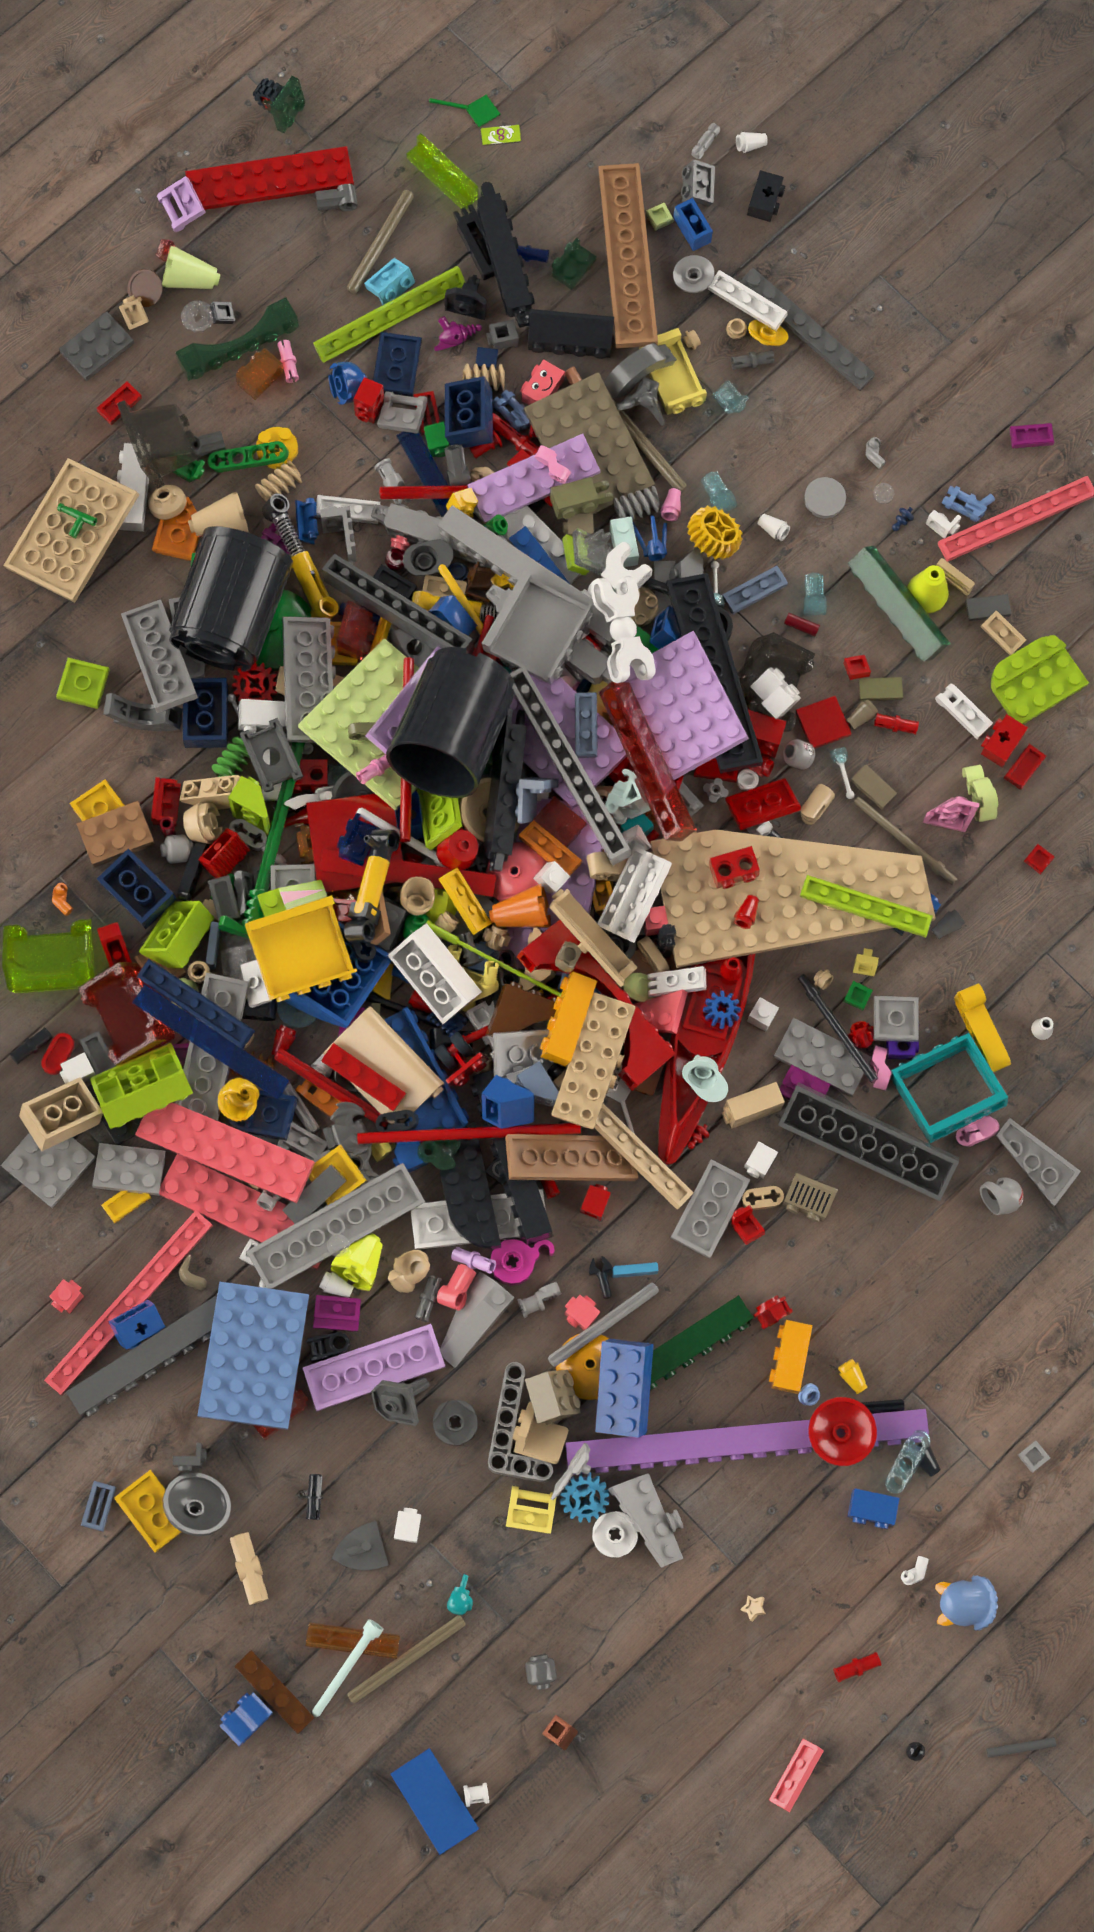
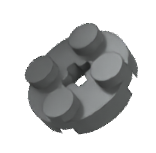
(450, 1410)

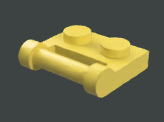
(529, 1517)

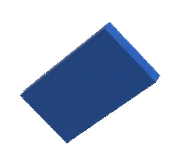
(434, 1801)

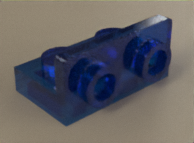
(352, 844)

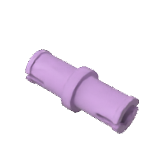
(473, 1260)

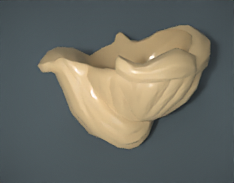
(409, 1270)

